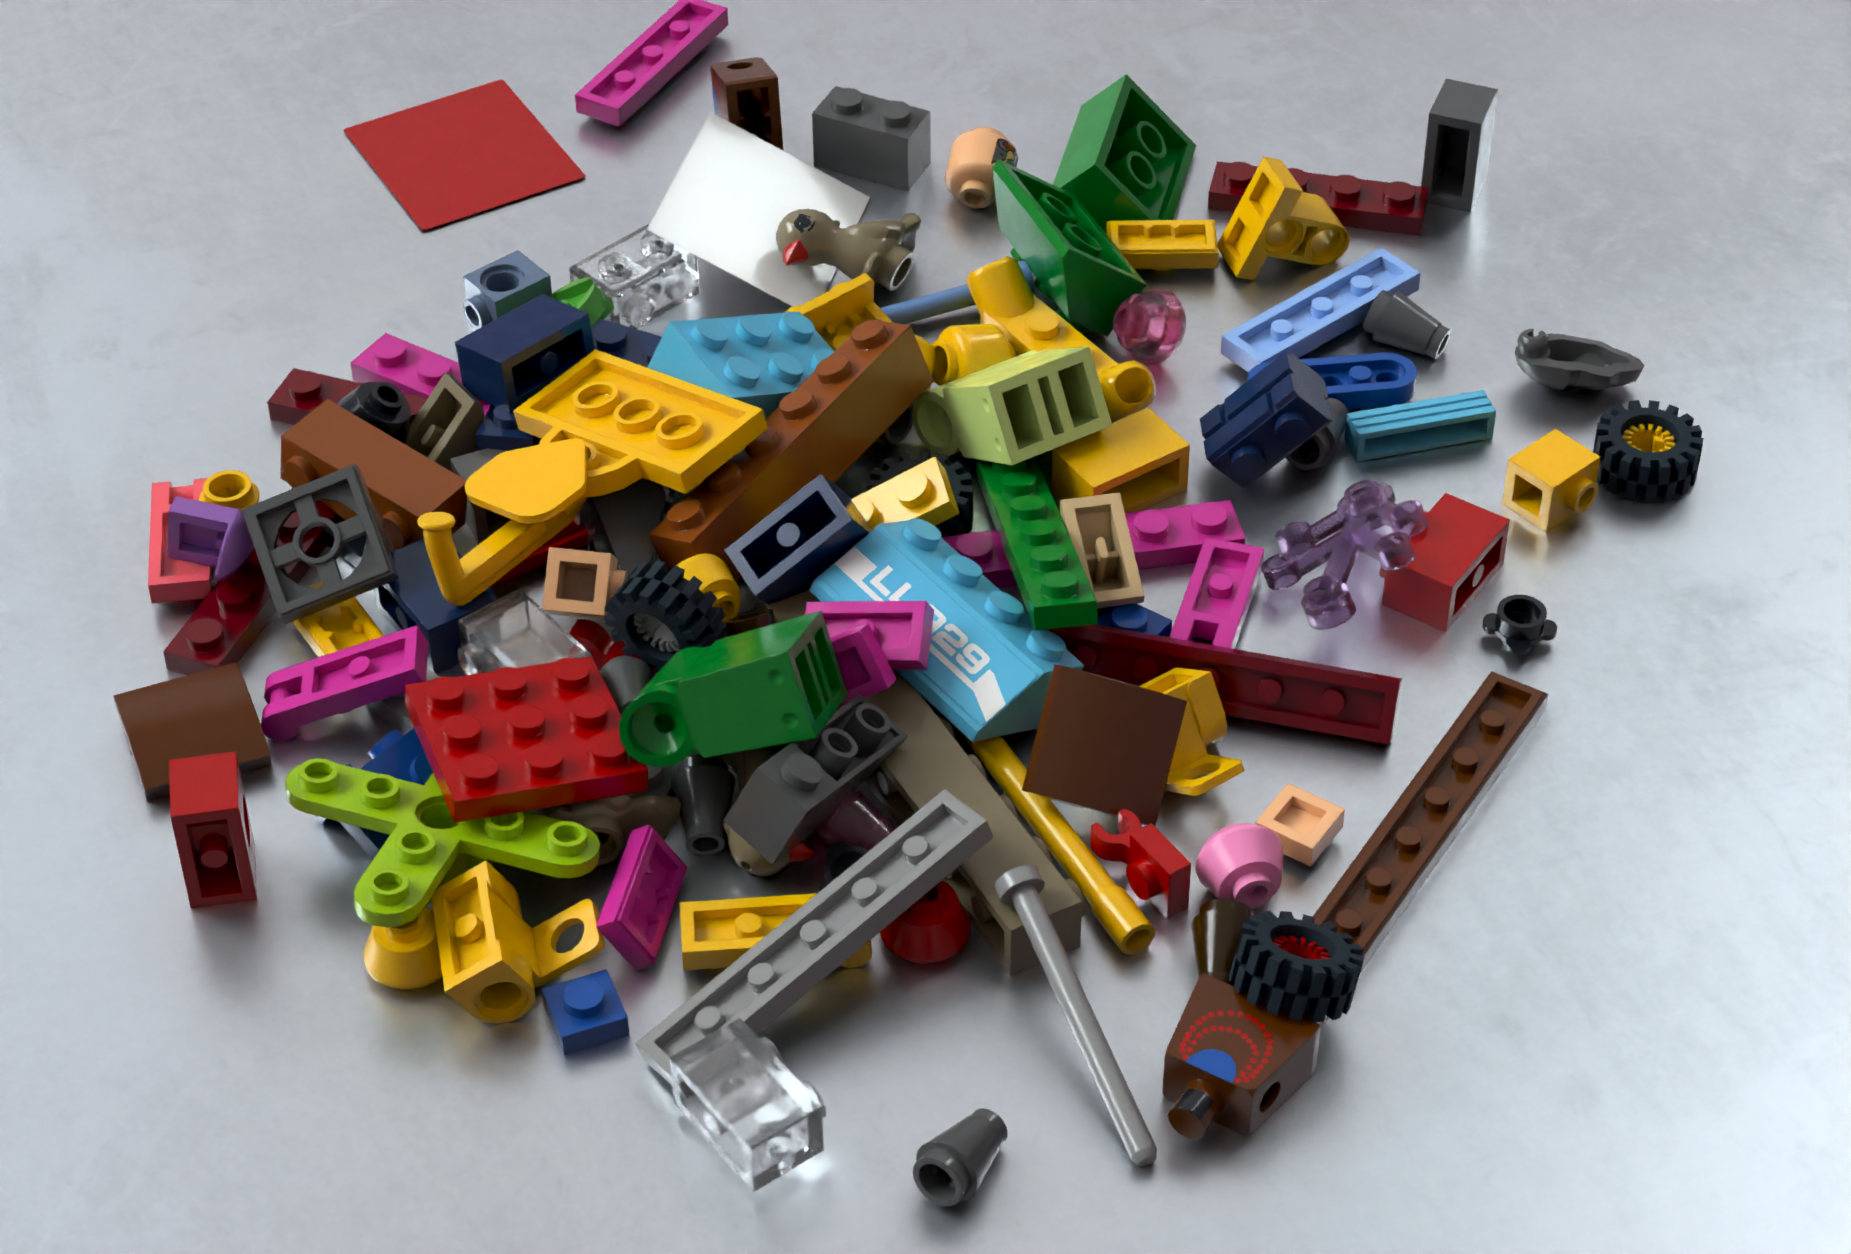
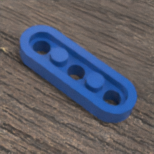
(1363, 378)

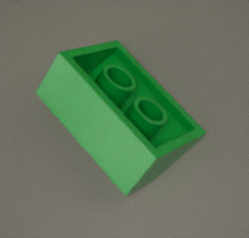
(1125, 157)
(1063, 249)

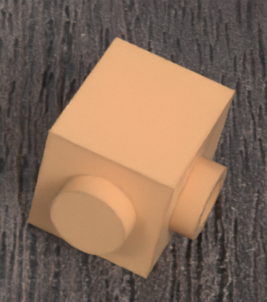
(580, 582)

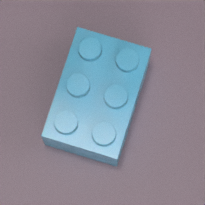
(743, 356)

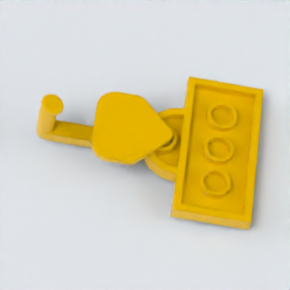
(598, 434)

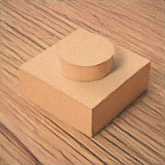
(1302, 823)

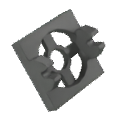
(269, 516)

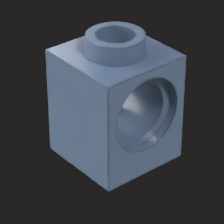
(502, 288)

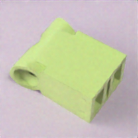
(1014, 407)

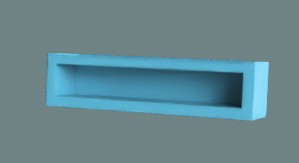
(1419, 425)

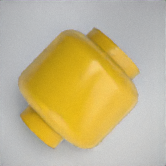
(968, 350)

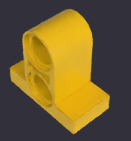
(1280, 223)

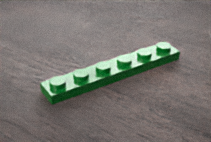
(1037, 545)

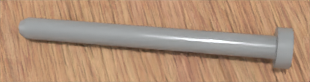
(1022, 889)

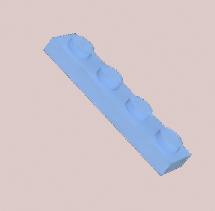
(1319, 311)

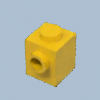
(1551, 480)

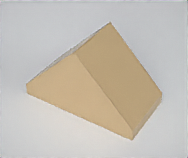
(1104, 547)

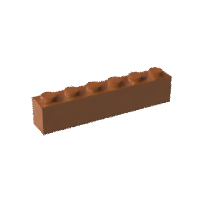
(811, 433)

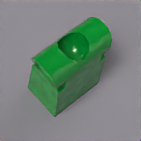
(737, 694)

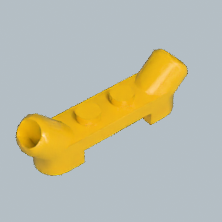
(1031, 325)

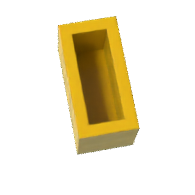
(1131, 457)

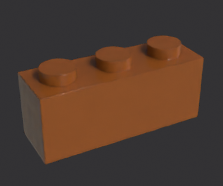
(396, 476)

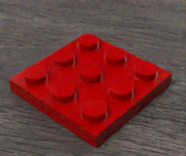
(523, 738)

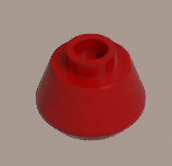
(930, 928)

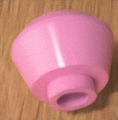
(1242, 864)

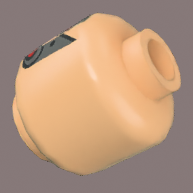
(971, 165)

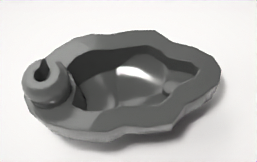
(1574, 362)

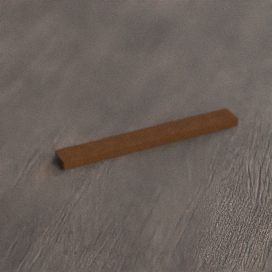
(1431, 813)

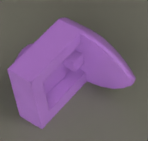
(208, 536)

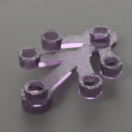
(1360, 511)

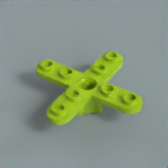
(425, 842)

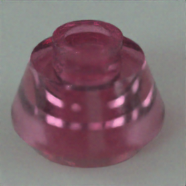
(1150, 325)

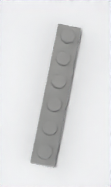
(825, 928)

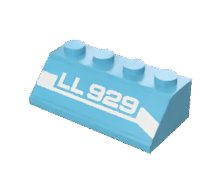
(984, 656)

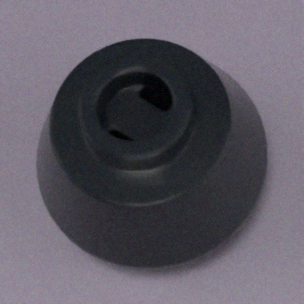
(381, 406)

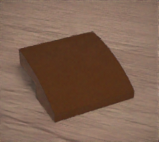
(190, 719)
(1104, 744)

